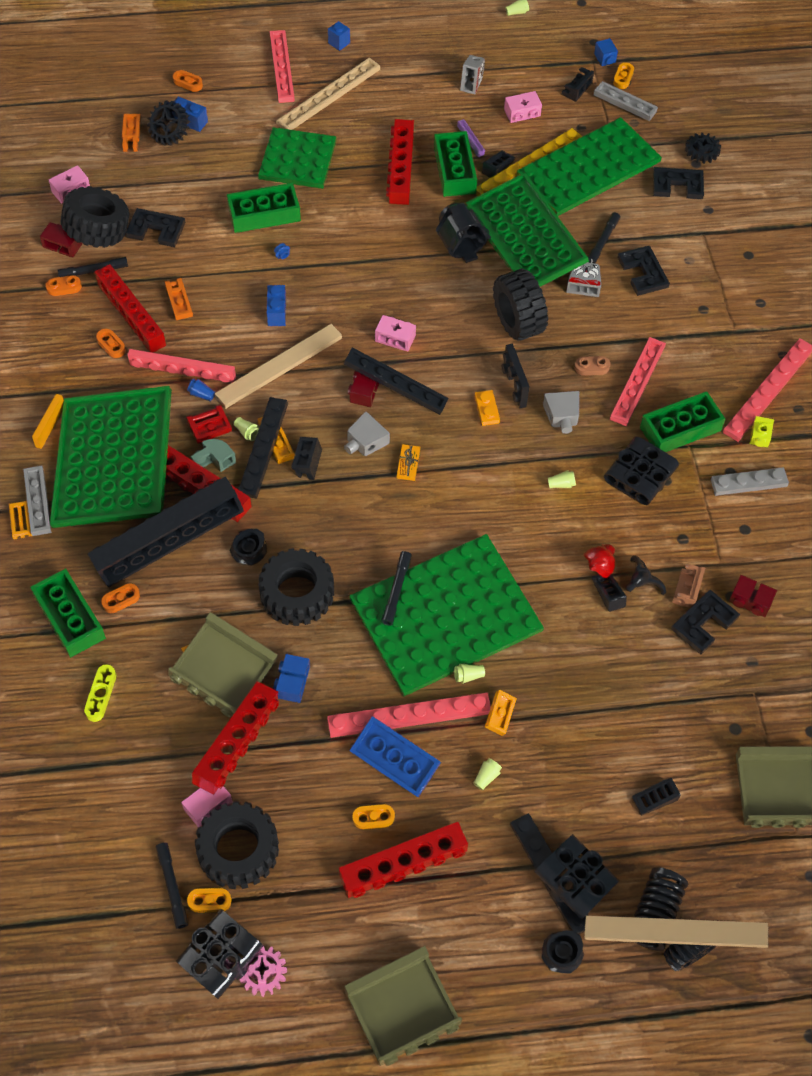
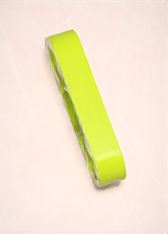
(102, 701)

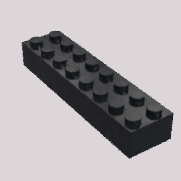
(166, 532)

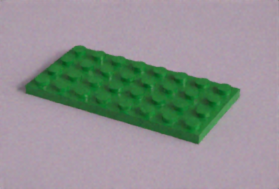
(590, 165)
(528, 230)

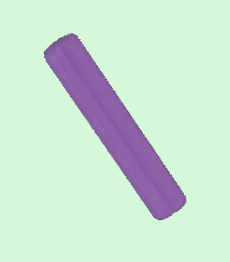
(474, 142)

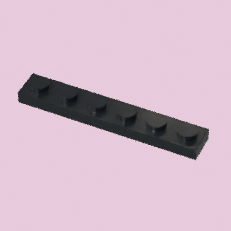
(396, 381)
(263, 447)
(538, 852)

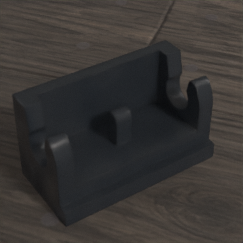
(578, 85)
(307, 457)

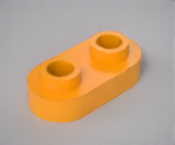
(623, 75)
(373, 816)
(210, 897)

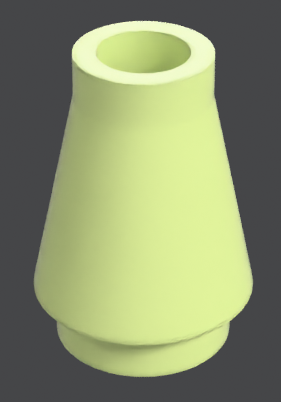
(517, 7)
(246, 428)
(562, 480)
(466, 673)
(487, 773)

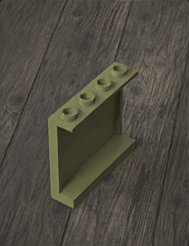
(222, 665)
(775, 785)
(402, 1006)

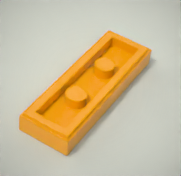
(48, 421)
(282, 449)

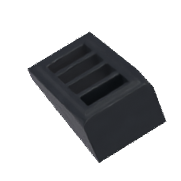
(495, 164)
(613, 601)
(671, 787)

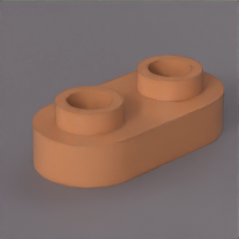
(592, 365)

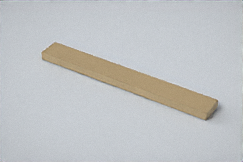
(328, 95)
(278, 366)
(677, 931)

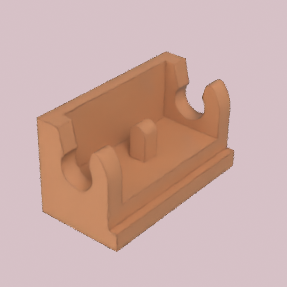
(688, 585)

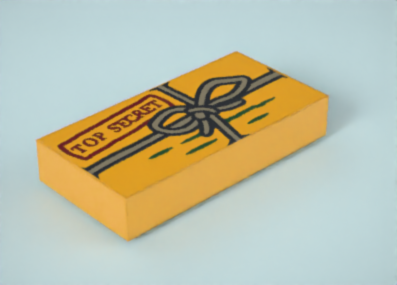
(408, 462)

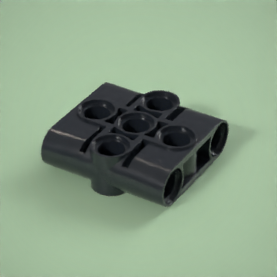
(645, 482)
(576, 876)
(222, 942)

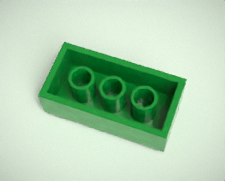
(455, 163)
(263, 207)
(682, 422)
(68, 613)

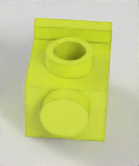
(761, 431)

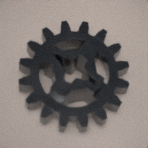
(703, 148)

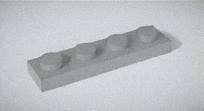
(625, 101)
(749, 481)
(37, 501)

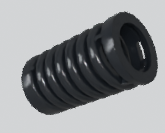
(659, 901)

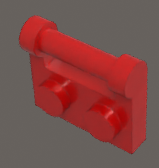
(209, 428)

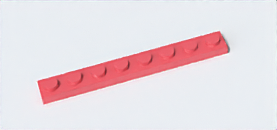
(768, 390)
(411, 714)

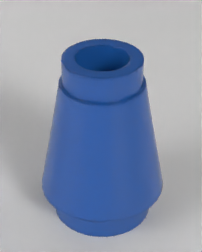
(201, 390)

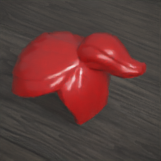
(601, 559)

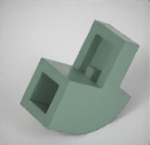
(216, 452)

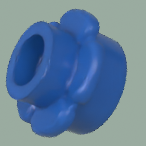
(282, 251)

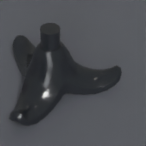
(642, 576)

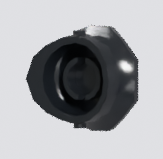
(249, 547)
(563, 951)

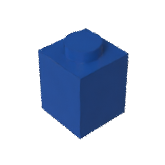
(339, 36)
(605, 52)

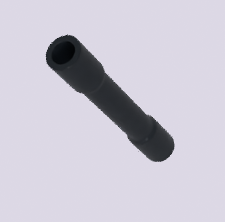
(610, 226)
(91, 268)
(391, 607)
(178, 909)

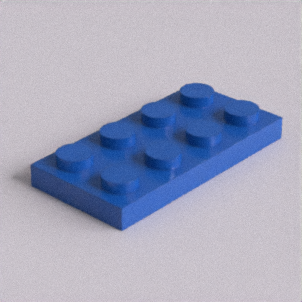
(395, 756)

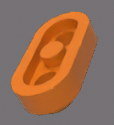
(187, 80)
(63, 285)
(112, 344)
(120, 598)

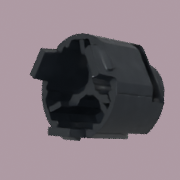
(462, 231)

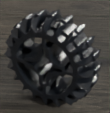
(161, 118)
(682, 955)

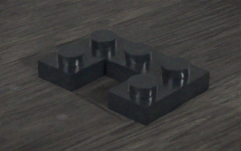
(665, 177)
(169, 225)
(654, 276)
(514, 370)
(690, 624)

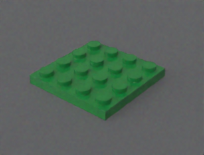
(297, 157)

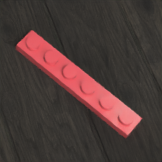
(282, 66)
(181, 365)
(638, 381)

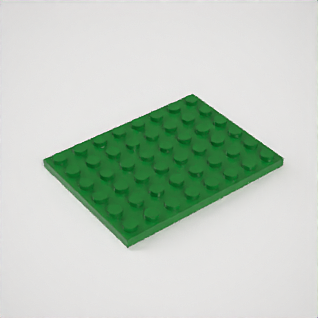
(112, 457)
(447, 614)

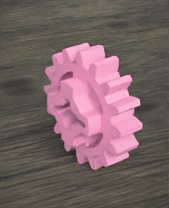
(271, 971)

